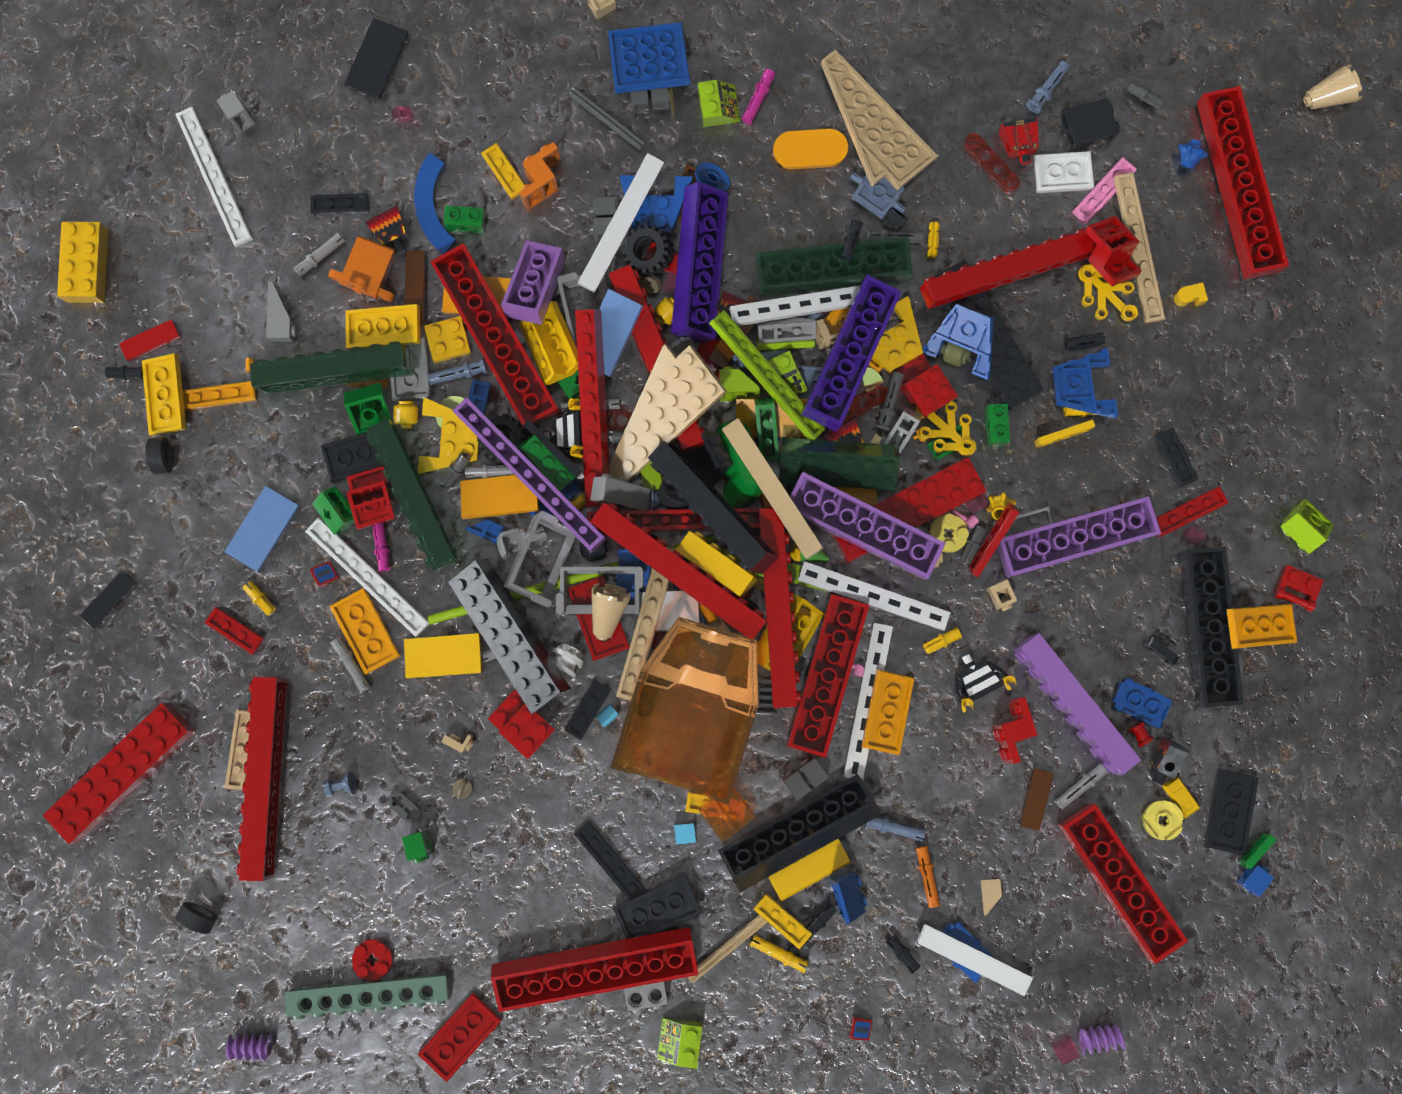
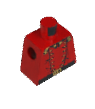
(1020, 139)

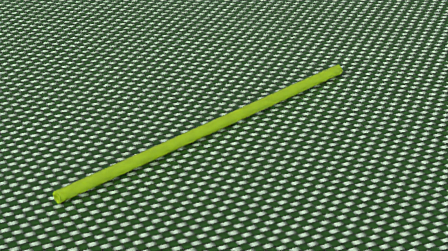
(538, 588)

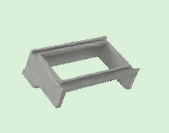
(570, 281)
(551, 522)
(561, 598)

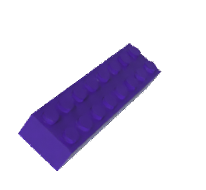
(699, 262)
(851, 353)

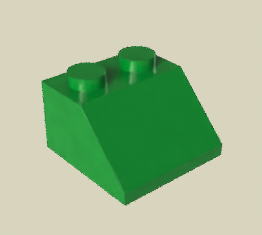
(367, 407)

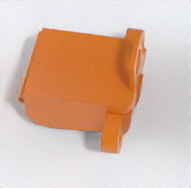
(367, 269)

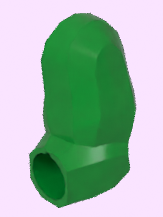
(740, 485)

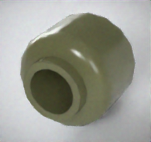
(954, 354)

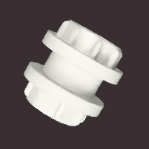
(567, 659)

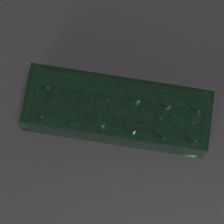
(840, 463)

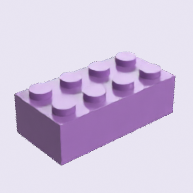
(533, 282)

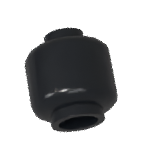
(598, 554)

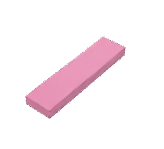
(1102, 192)

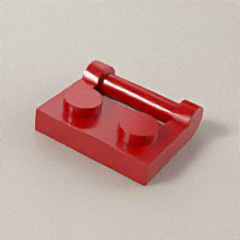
(1300, 582)

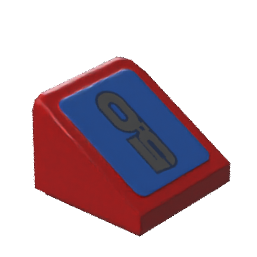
(324, 574)
(860, 1028)

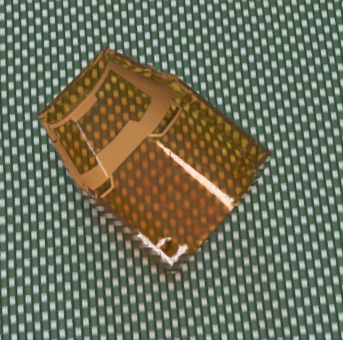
(692, 710)

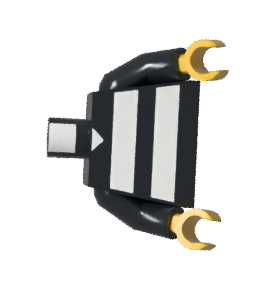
(567, 431)
(979, 680)

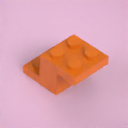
(538, 172)

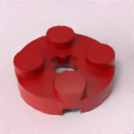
(364, 968)

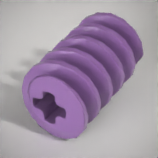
(1101, 1038)
(249, 1049)

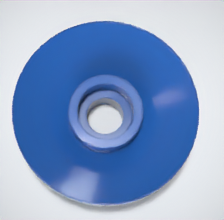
(712, 175)

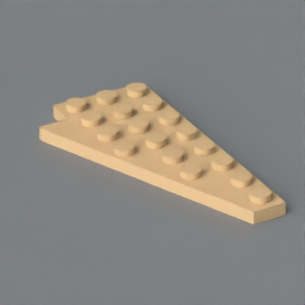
(879, 134)
(670, 402)

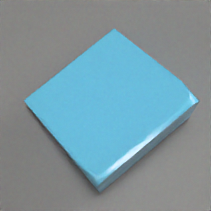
(607, 715)
(685, 833)

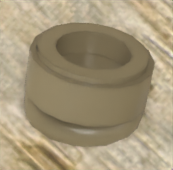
(651, 284)
(462, 788)

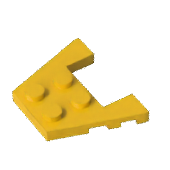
(901, 342)
(455, 438)

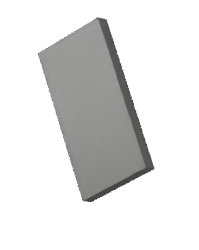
(418, 385)

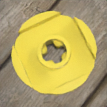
(959, 532)
(1160, 831)

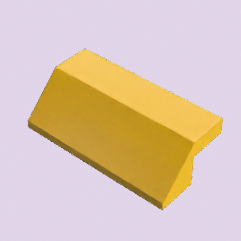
(551, 346)
(809, 870)

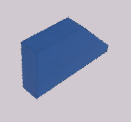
(480, 394)
(487, 529)

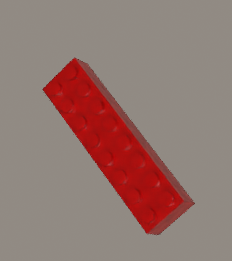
(925, 501)
(828, 675)
(118, 773)
(1122, 883)

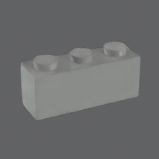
(620, 493)

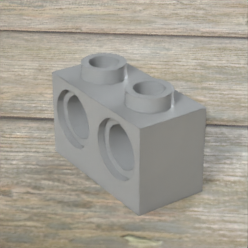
(235, 111)
(647, 1000)

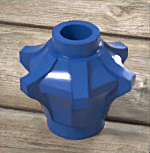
(1191, 153)

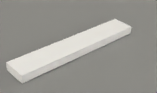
(974, 959)

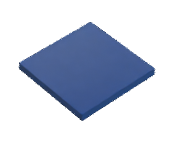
(648, 57)

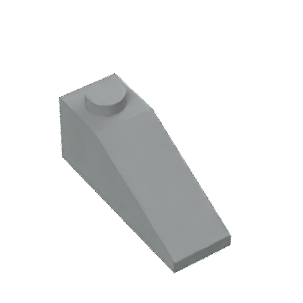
(279, 321)
(786, 330)
(903, 428)

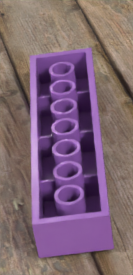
(866, 526)
(1078, 537)
(1076, 705)

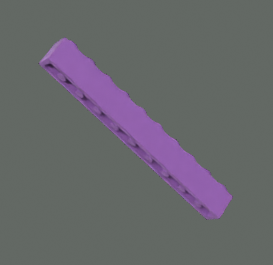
(529, 475)

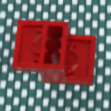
(1113, 250)
(925, 386)
(370, 498)
(519, 726)
(1014, 730)

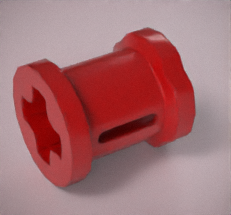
(1141, 734)

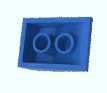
(848, 896)

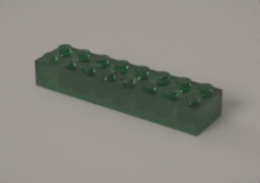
(824, 268)
(332, 368)
(413, 496)

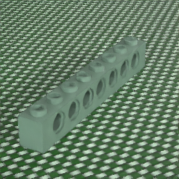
(296, 1007)

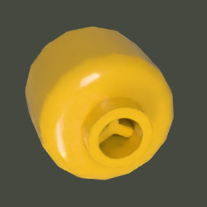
(664, 311)
(406, 414)

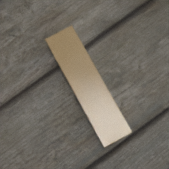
(235, 774)

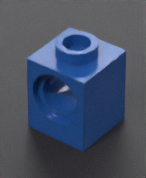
(1256, 880)

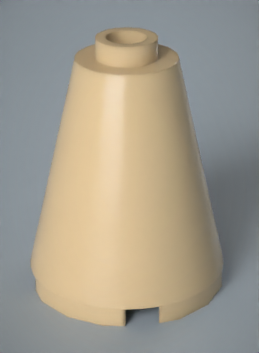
(1334, 90)
(607, 609)

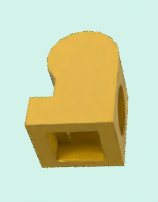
(1192, 293)

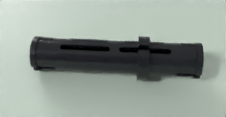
(816, 924)

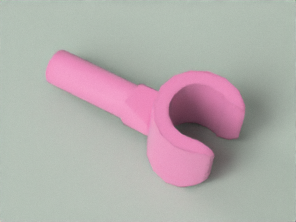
(970, 522)
(858, 670)

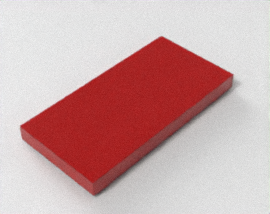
(582, 595)
(459, 1037)

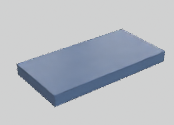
(618, 321)
(262, 529)

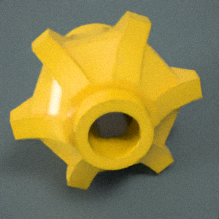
(998, 504)

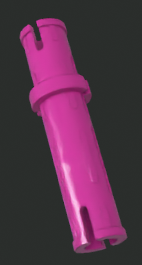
(755, 102)
(382, 550)

